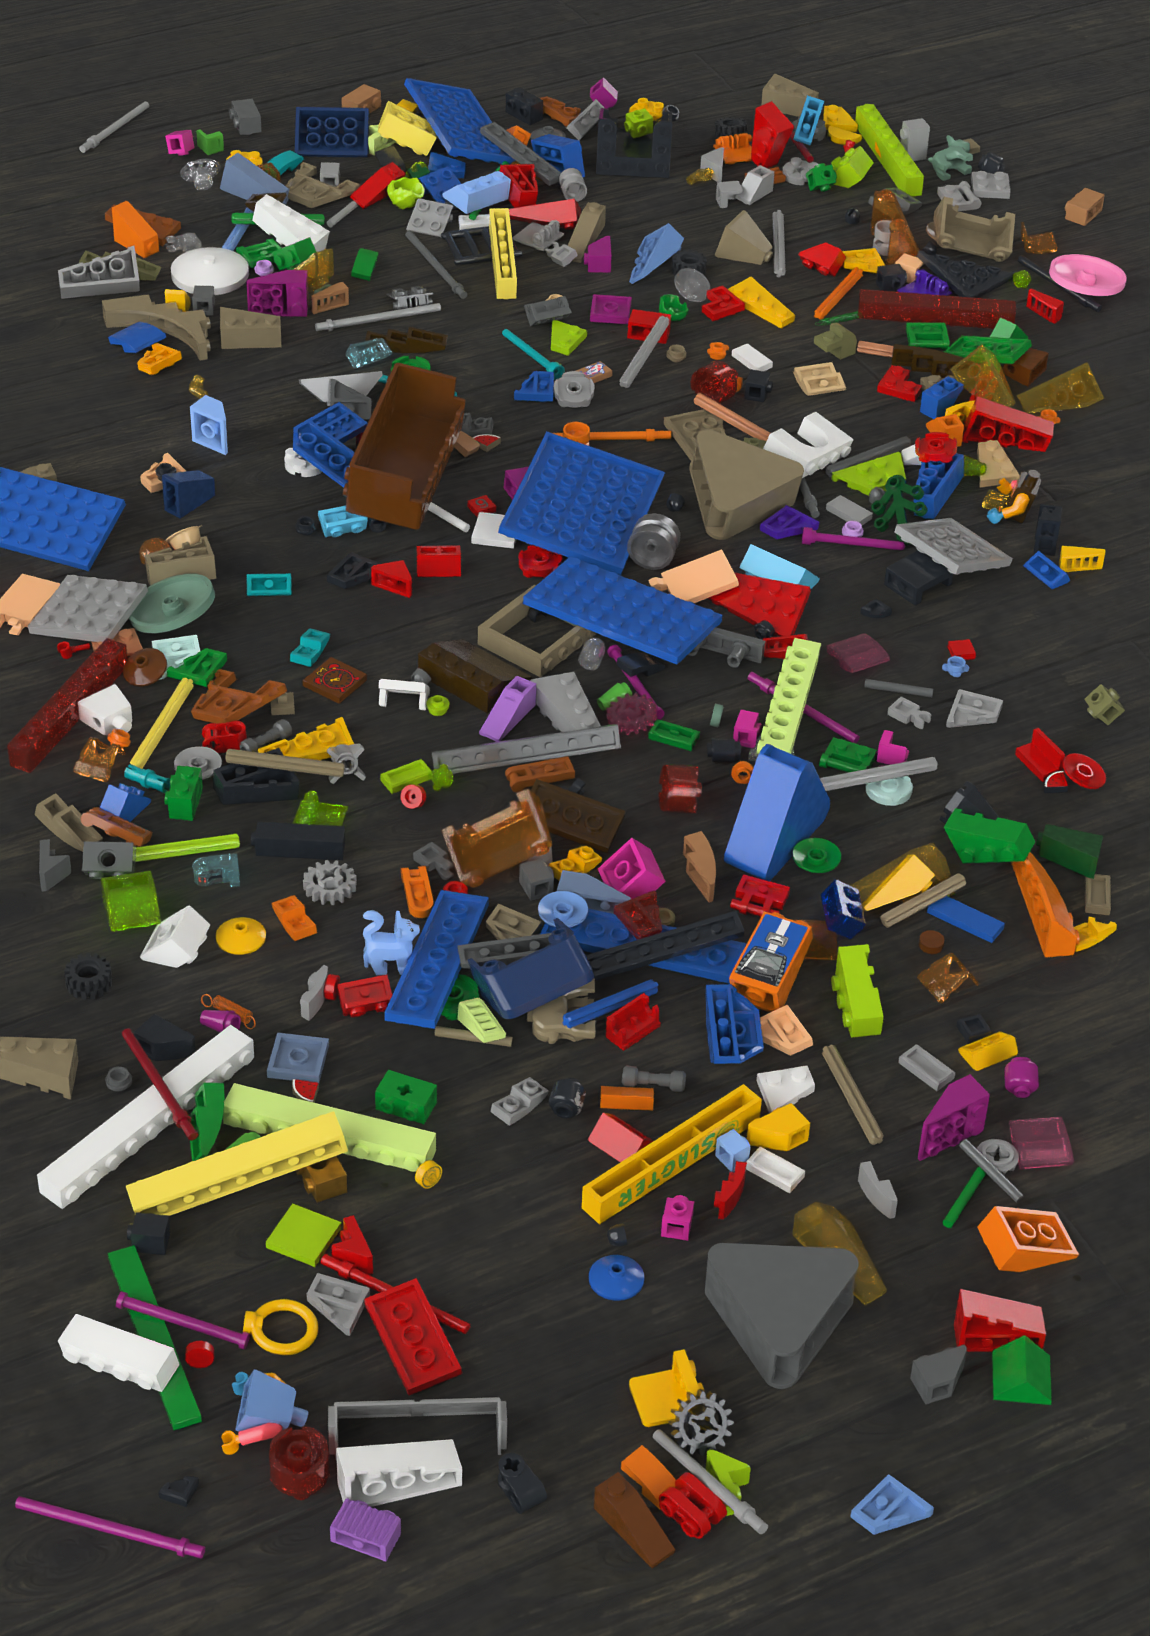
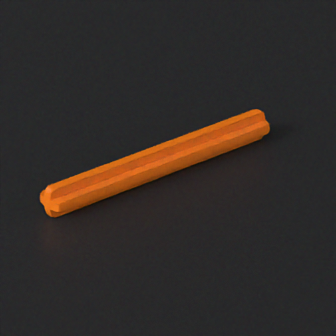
(838, 293)

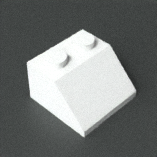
(176, 939)

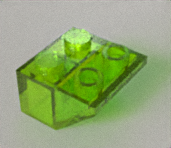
(130, 901)

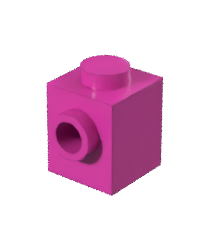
(180, 142)

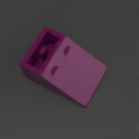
(279, 293)
(954, 1117)

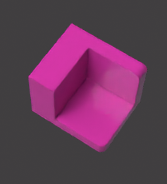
(890, 753)

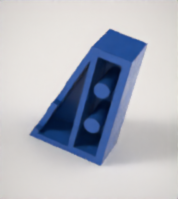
(559, 152)

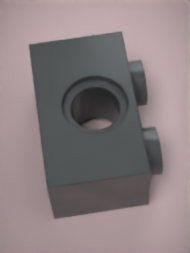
(96, 852)

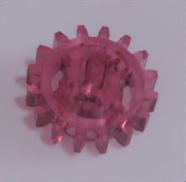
(632, 713)

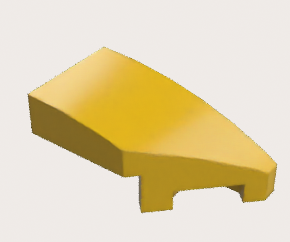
(1093, 933)

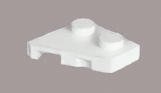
(785, 1086)

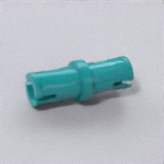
(147, 778)

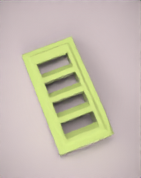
(477, 1018)

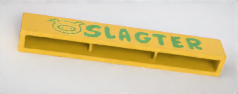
(669, 1154)

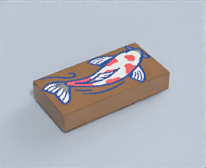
(596, 371)

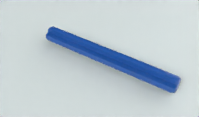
(608, 1004)

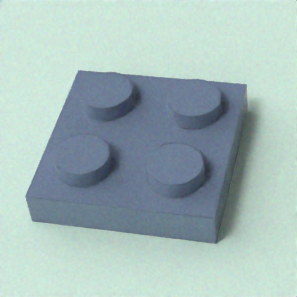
(297, 1057)

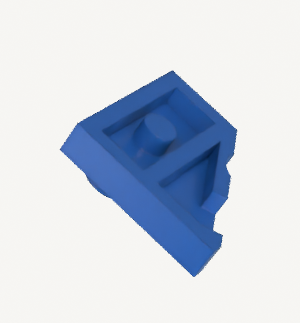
(439, 161)

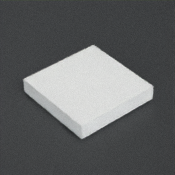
(487, 531)

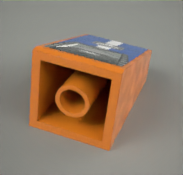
(771, 961)

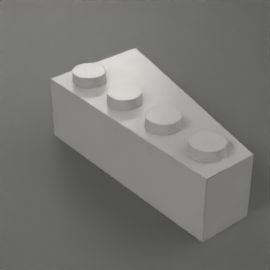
(101, 276)

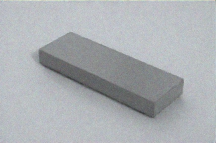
(585, 120)

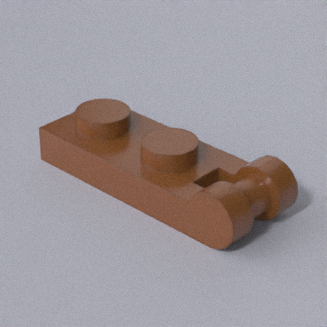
(547, 771)
(116, 826)

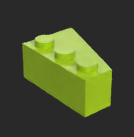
(856, 992)

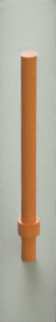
(649, 435)

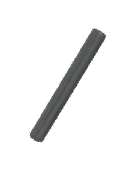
(877, 452)

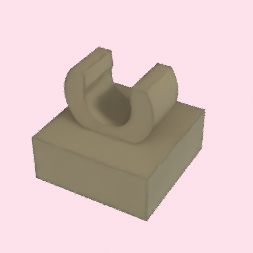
(283, 704)

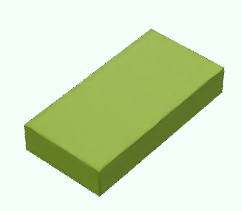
(409, 774)

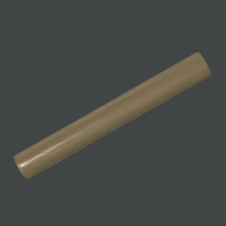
(469, 1036)

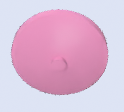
(1087, 275)

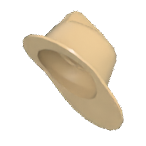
(189, 535)

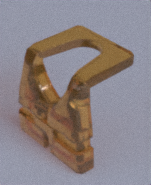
(1041, 242)
(97, 764)
(942, 982)

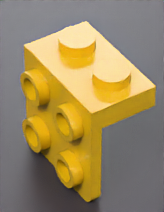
(659, 1392)

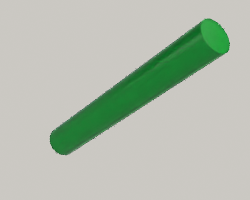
(964, 1198)

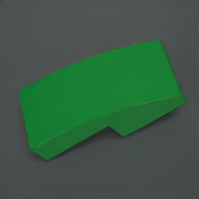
(364, 264)

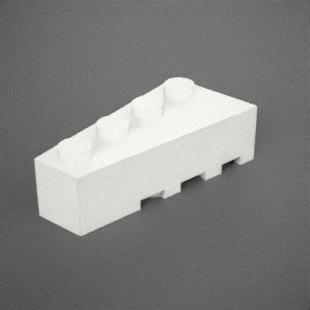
(288, 224)

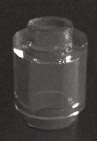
(592, 654)

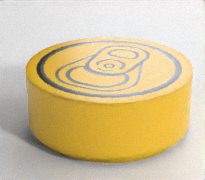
(428, 1174)

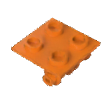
(735, 148)

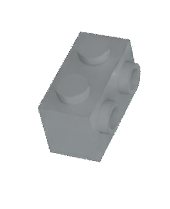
(915, 138)

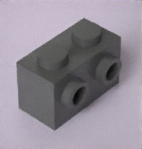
(245, 116)

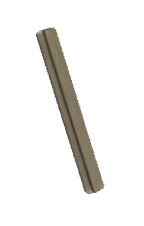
(285, 763)
(852, 1094)

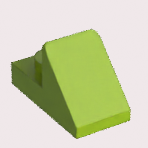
(728, 1472)

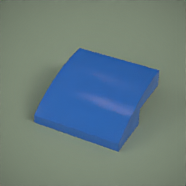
(137, 337)

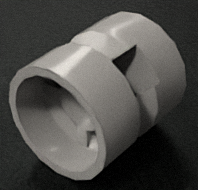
(572, 184)
(882, 237)

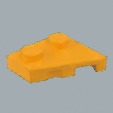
(158, 359)

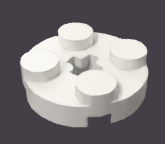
(298, 464)

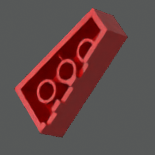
(1007, 425)

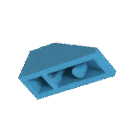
(808, 120)

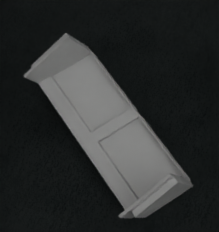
(425, 1407)

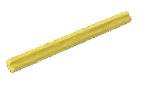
(162, 723)

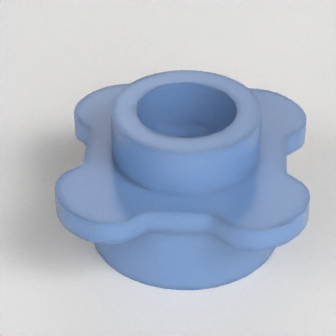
(955, 666)

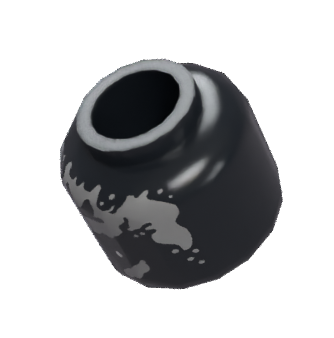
(567, 1097)

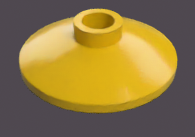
(240, 936)

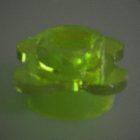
(441, 777)

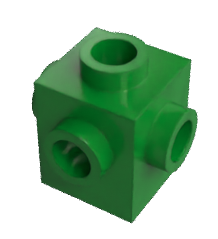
(821, 177)

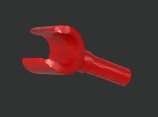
(67, 651)

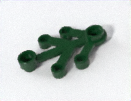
(895, 487)

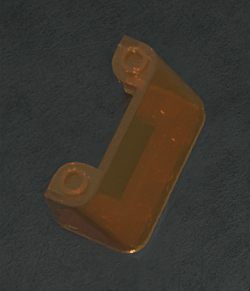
(901, 237)
(499, 840)

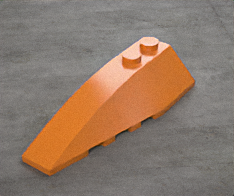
(1046, 909)

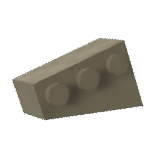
(786, 95)
(249, 329)
(189, 559)
(40, 1062)

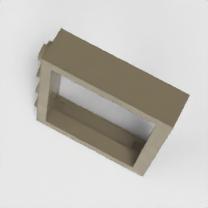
(492, 638)

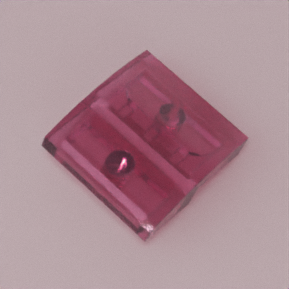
(858, 653)
(1041, 1142)

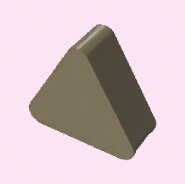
(740, 483)

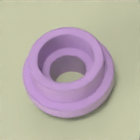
(264, 267)
(852, 528)

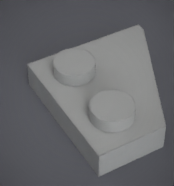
(973, 709)

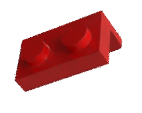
(364, 995)

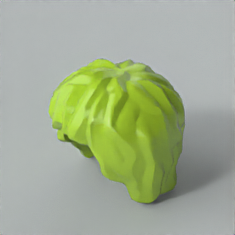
(405, 192)

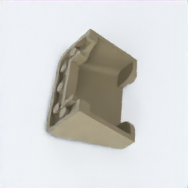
(973, 233)

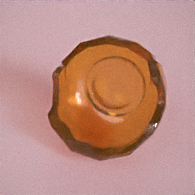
(152, 545)

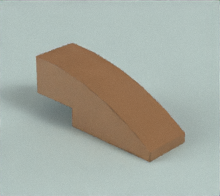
(700, 863)

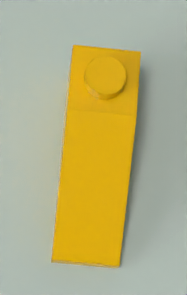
(905, 880)

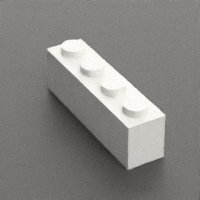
(118, 1353)

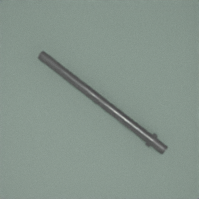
(457, 288)

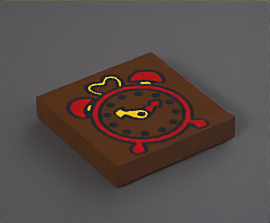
(334, 680)

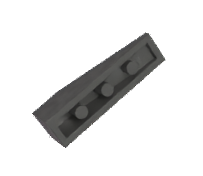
(502, 950)

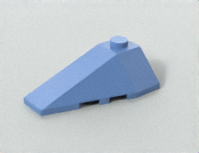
(655, 250)

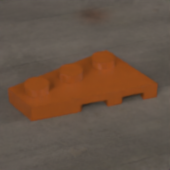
(558, 111)

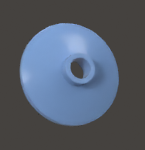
(563, 905)

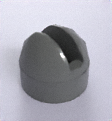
(876, 494)
(420, 676)

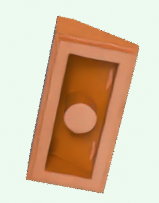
(627, 1098)

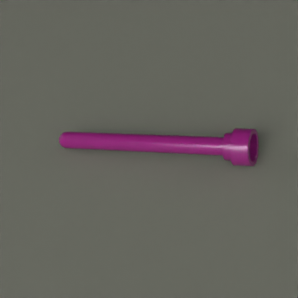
(810, 536)

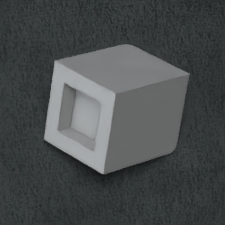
(727, 191)

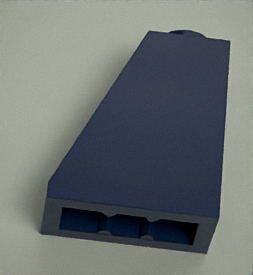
(186, 491)

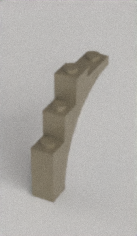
(187, 326)

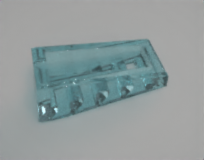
(358, 359)

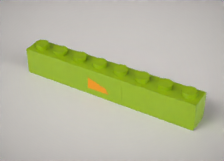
(889, 150)

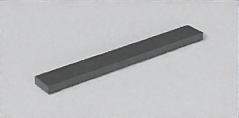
(528, 749)

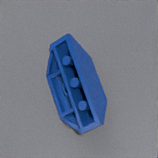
(731, 1025)

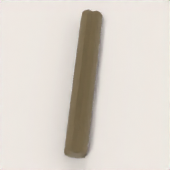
(923, 900)

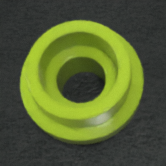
(437, 705)

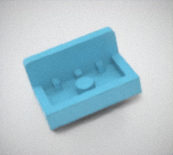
(338, 521)

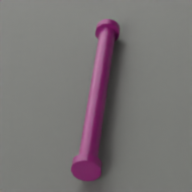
(615, 652)
(183, 1320)

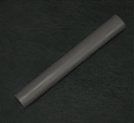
(899, 688)
(991, 1170)

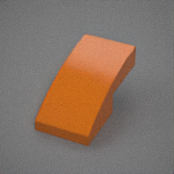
(293, 918)
(648, 1473)

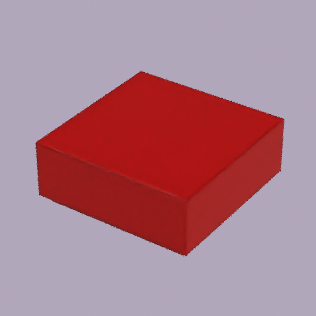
(962, 648)

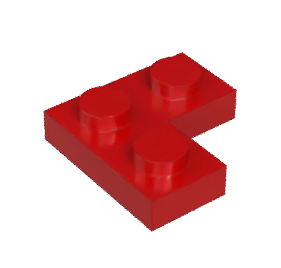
(722, 303)
(896, 384)

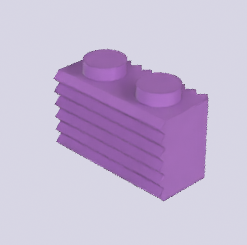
(366, 1529)

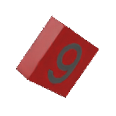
(481, 504)

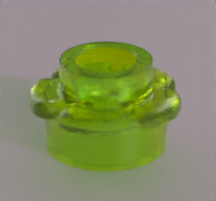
(1021, 279)

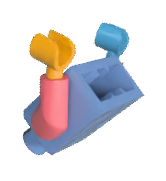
(264, 1409)

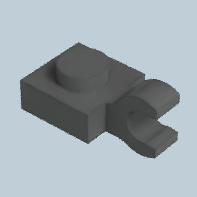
(434, 858)

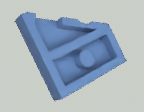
(890, 1507)

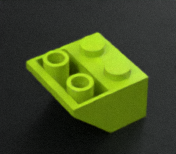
(851, 167)

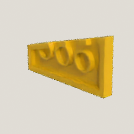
(762, 302)
(314, 744)

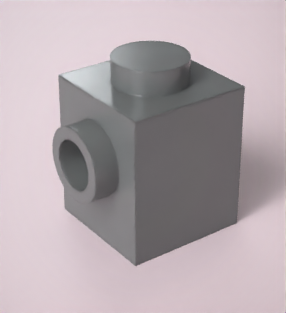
(204, 299)
(536, 879)

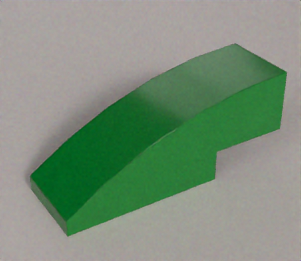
(207, 1118)

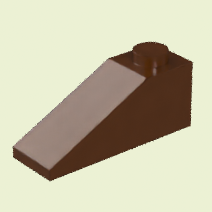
(631, 1518)

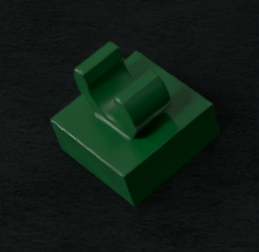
(420, 172)

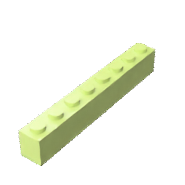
(364, 1135)

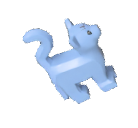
(388, 946)

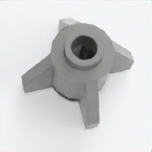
(348, 756)

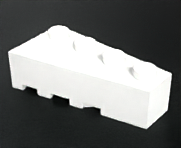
(397, 1470)

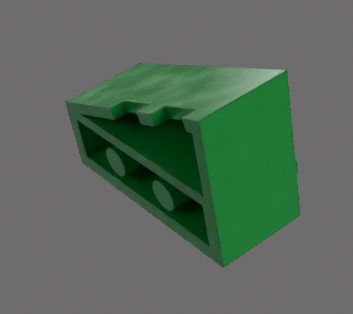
(988, 840)

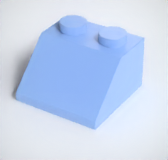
(209, 424)

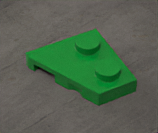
(200, 667)

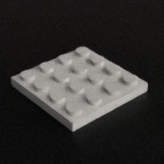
(953, 545)
(88, 608)

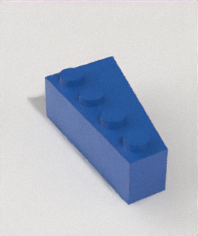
(938, 483)

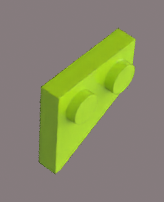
(566, 337)

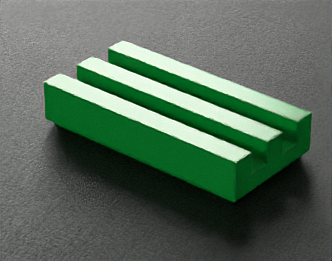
(673, 735)

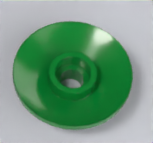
(816, 855)

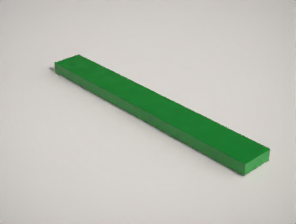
(133, 1280)

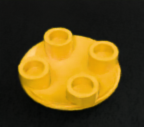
(654, 108)

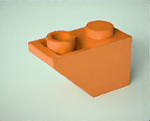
(947, 424)

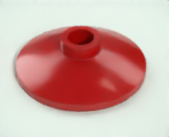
(1084, 771)

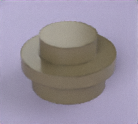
(676, 353)

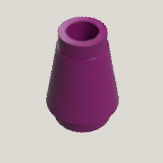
(220, 1019)

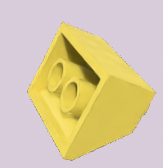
(406, 129)

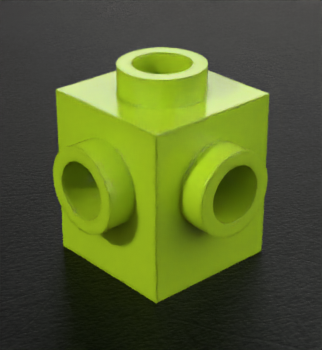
(639, 123)

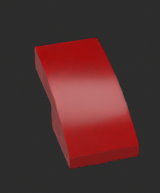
(731, 1190)

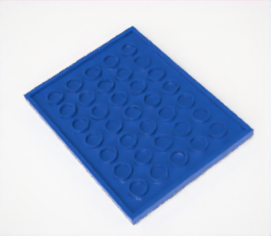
(581, 502)

